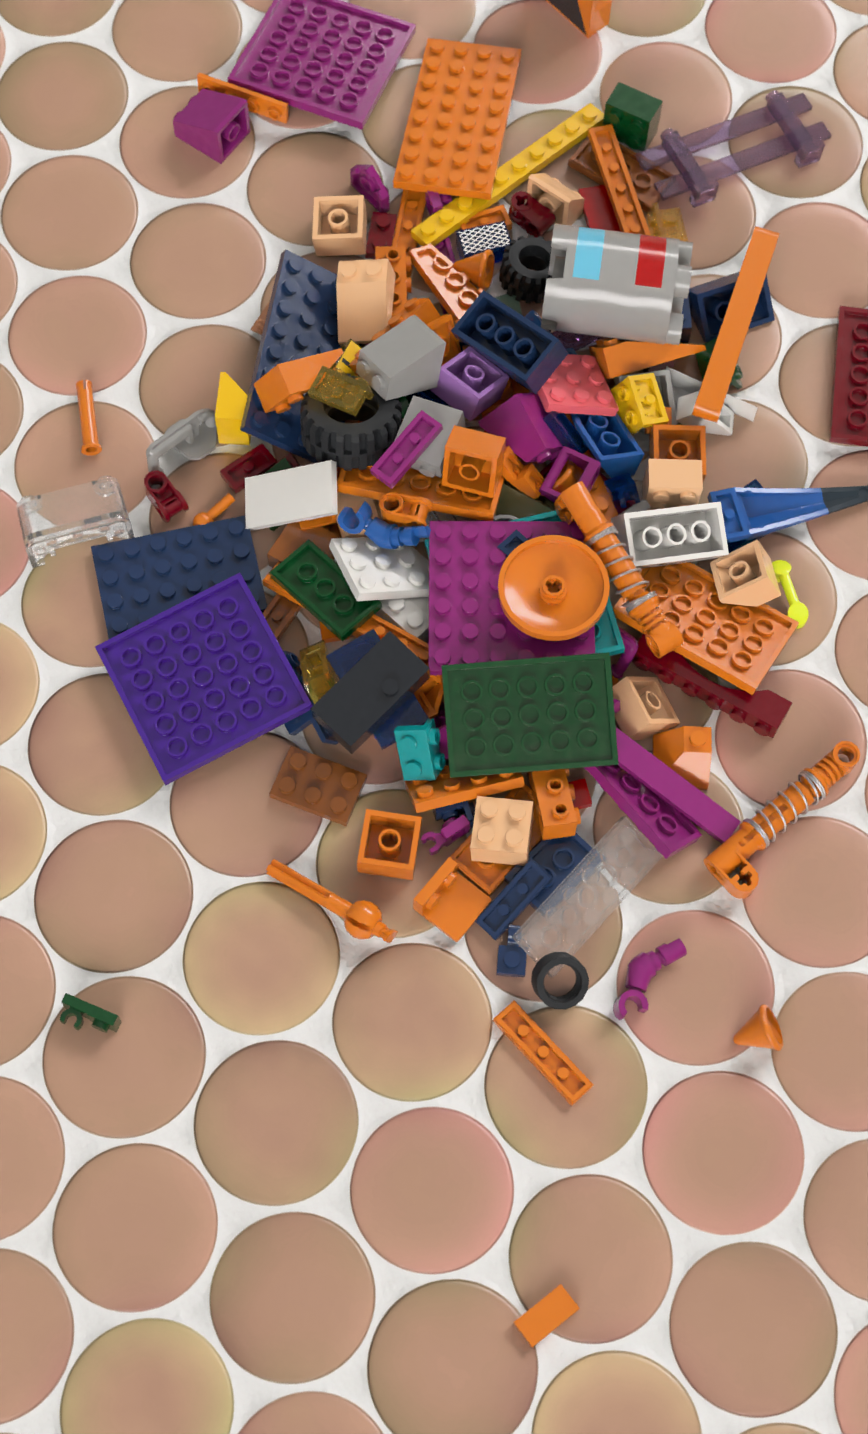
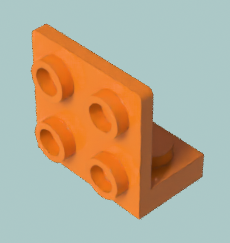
(450, 901)

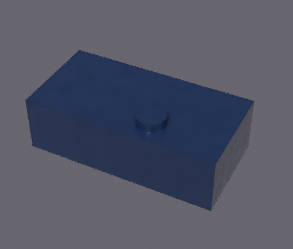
(510, 341)

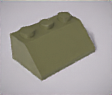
(520, 505)

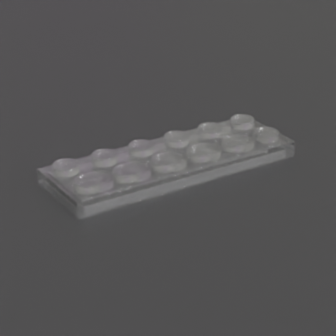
(588, 894)

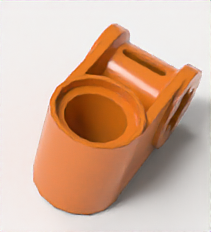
(407, 511)

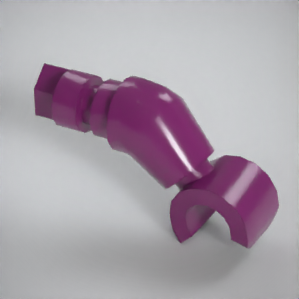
(640, 972)

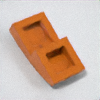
(524, 478)

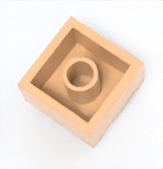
(339, 225)
(672, 483)
(501, 831)

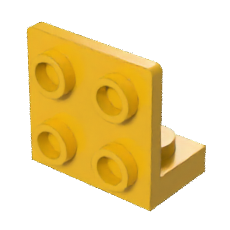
(639, 402)

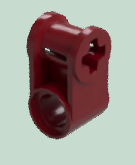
(531, 217)
(166, 499)

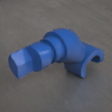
(380, 532)

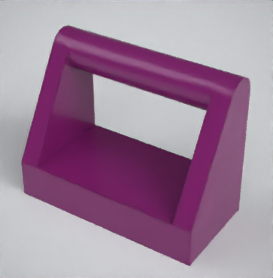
(590, 466)

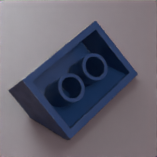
(710, 302)

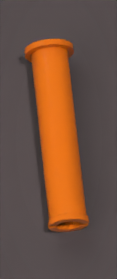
(87, 419)

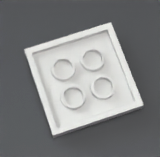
(377, 571)

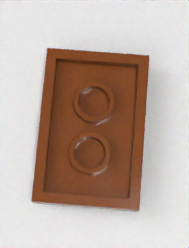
(318, 786)

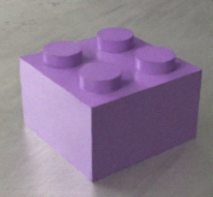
(470, 383)

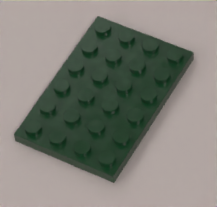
(529, 715)

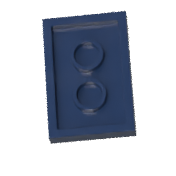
(558, 858)

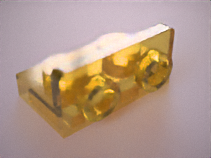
(667, 223)
(340, 390)

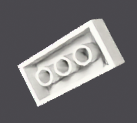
(673, 534)

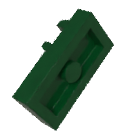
(102, 1019)

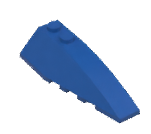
(609, 441)

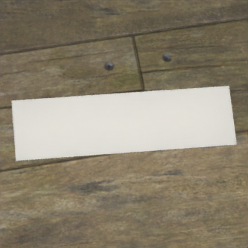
(692, 385)

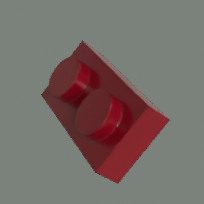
(380, 232)
(250, 464)

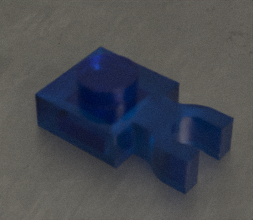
(622, 489)

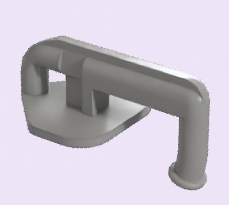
(191, 437)

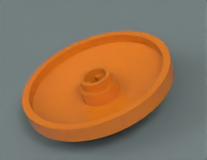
(553, 587)

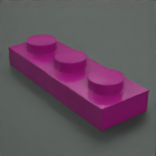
(406, 449)

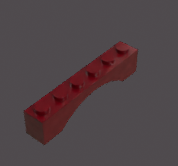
(761, 711)

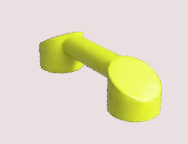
(797, 610)

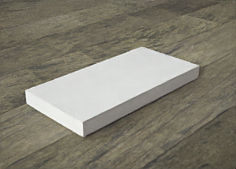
(291, 495)

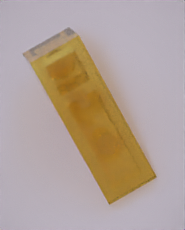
(316, 670)

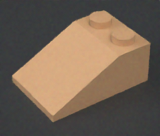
(364, 298)

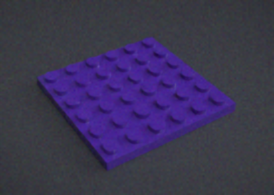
(203, 678)

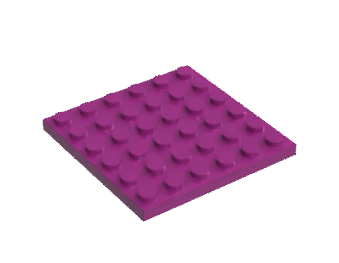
(323, 57)
(464, 598)

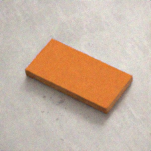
(489, 875)

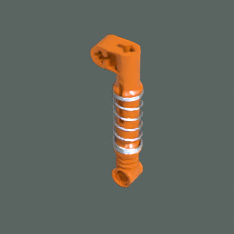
(578, 506)
(756, 832)

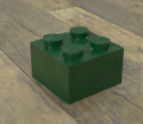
(633, 116)

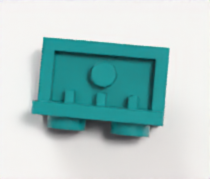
(419, 751)

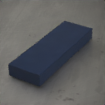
(514, 899)

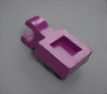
(451, 831)

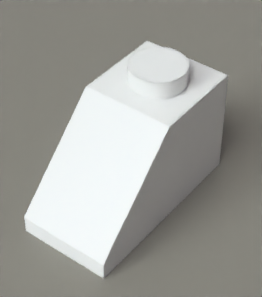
(684, 416)

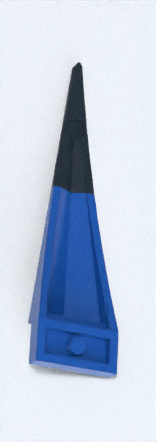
(761, 511)

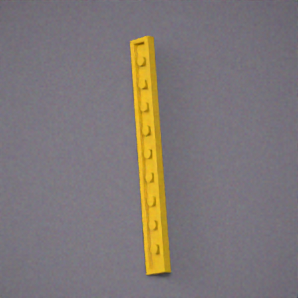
(510, 175)

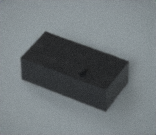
(370, 692)

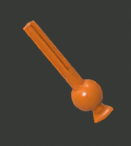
(361, 919)

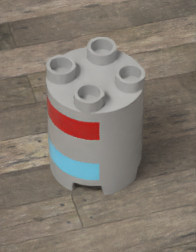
(617, 284)

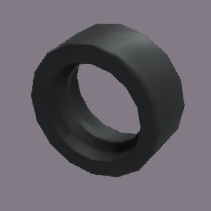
(579, 989)

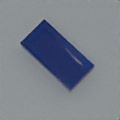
(565, 431)

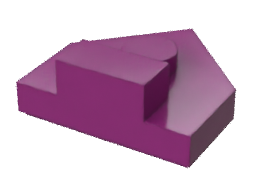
(368, 183)

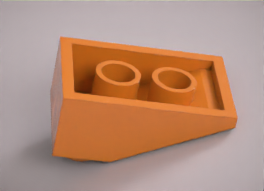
(291, 380)

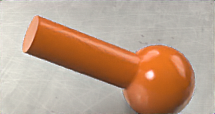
(204, 518)

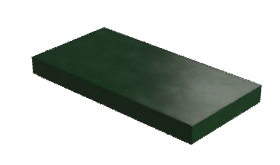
(323, 590)

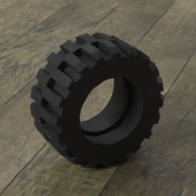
(346, 443)

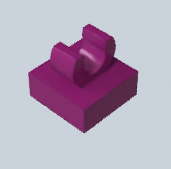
(435, 202)

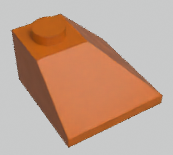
(686, 752)

